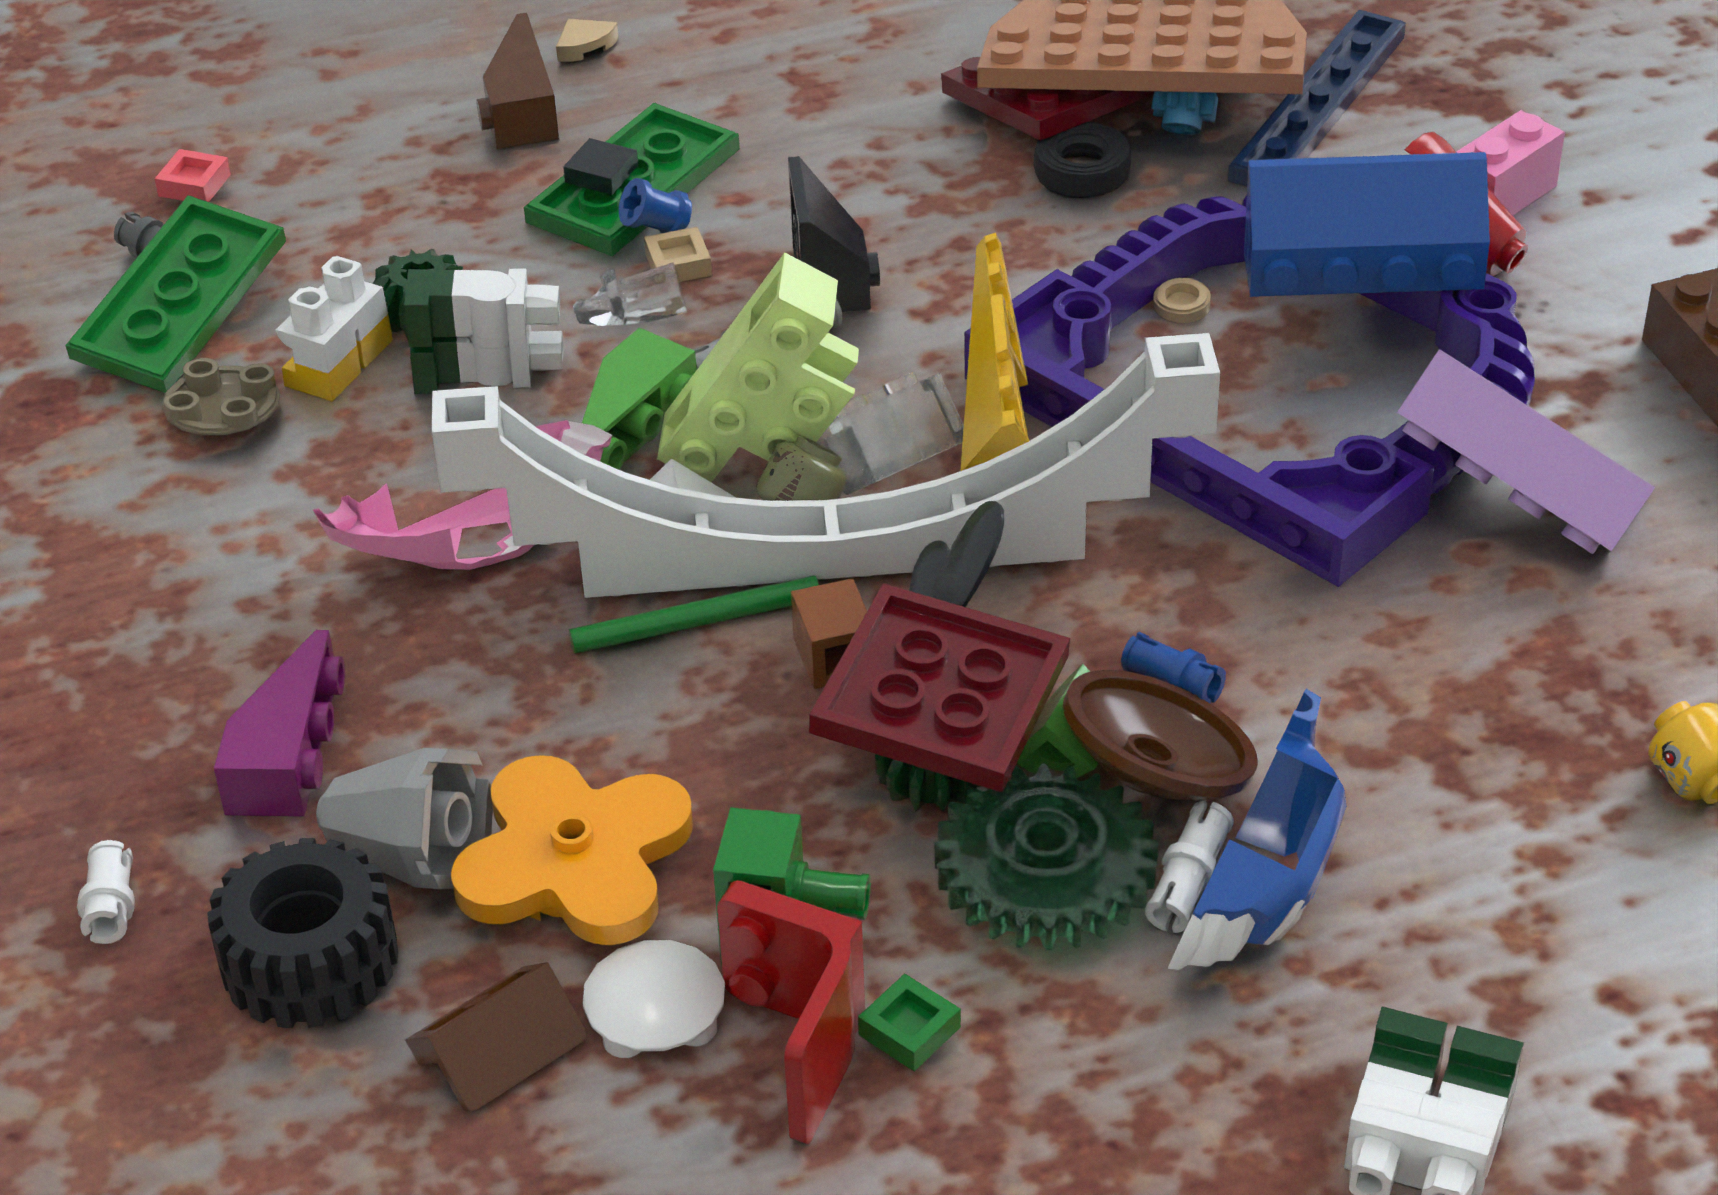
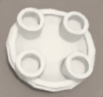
(654, 997)

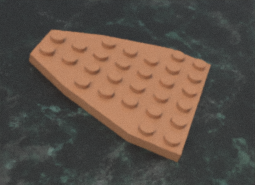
(1146, 46)

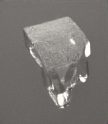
(634, 299)

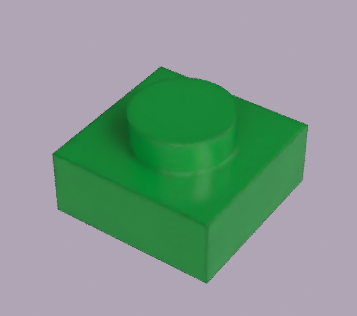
(909, 1022)

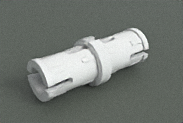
(1189, 866)

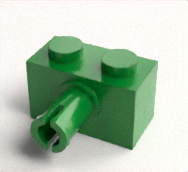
(768, 853)

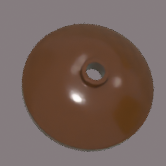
(1158, 736)

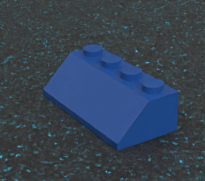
(1367, 224)

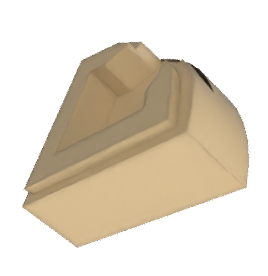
(585, 36)

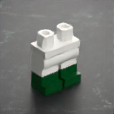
(480, 328)
(1424, 1139)

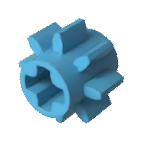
(1184, 110)

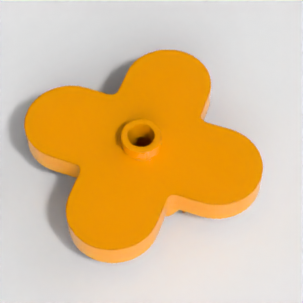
(573, 850)

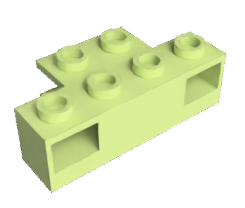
(765, 377)

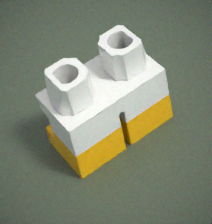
(334, 330)

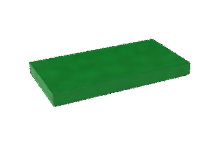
(672, 155)
(176, 294)

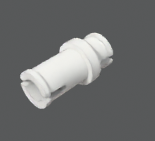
(106, 898)

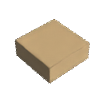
(683, 248)

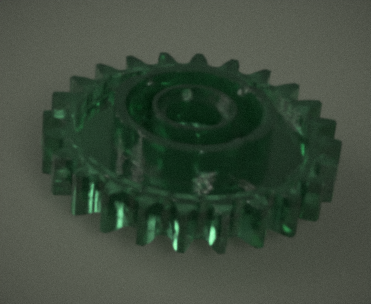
(1046, 857)

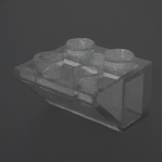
(893, 429)

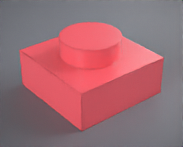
(192, 175)

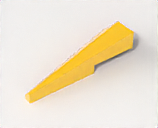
(995, 364)

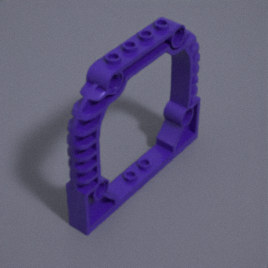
(1315, 512)

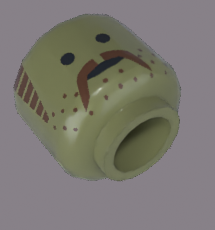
(802, 473)

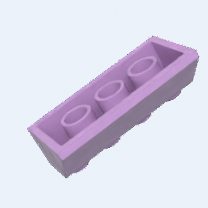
(1525, 451)

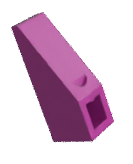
(276, 736)

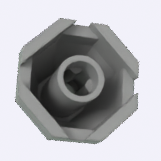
(410, 813)

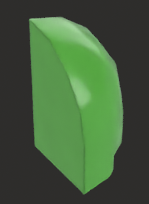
(1053, 740)

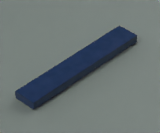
(1328, 91)

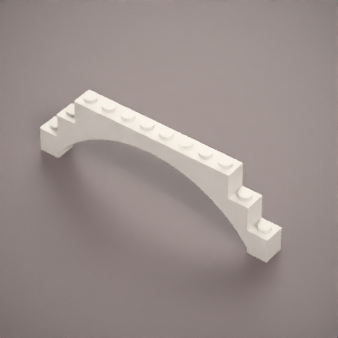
(668, 538)

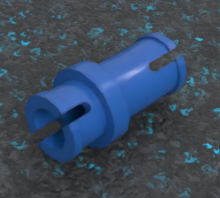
(1183, 669)

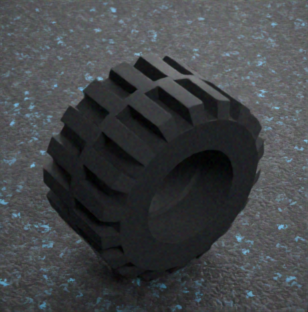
(303, 932)

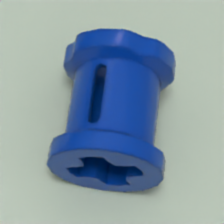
(654, 208)

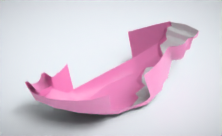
(435, 540)

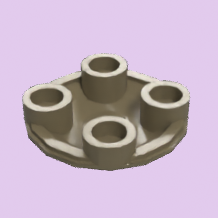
(221, 398)

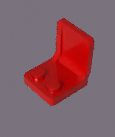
(803, 966)

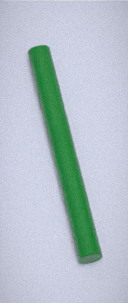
(686, 615)

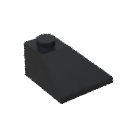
(830, 238)

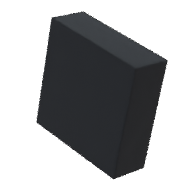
(600, 166)

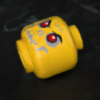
(1688, 750)

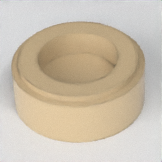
(1182, 300)

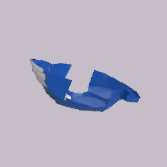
(1292, 812)

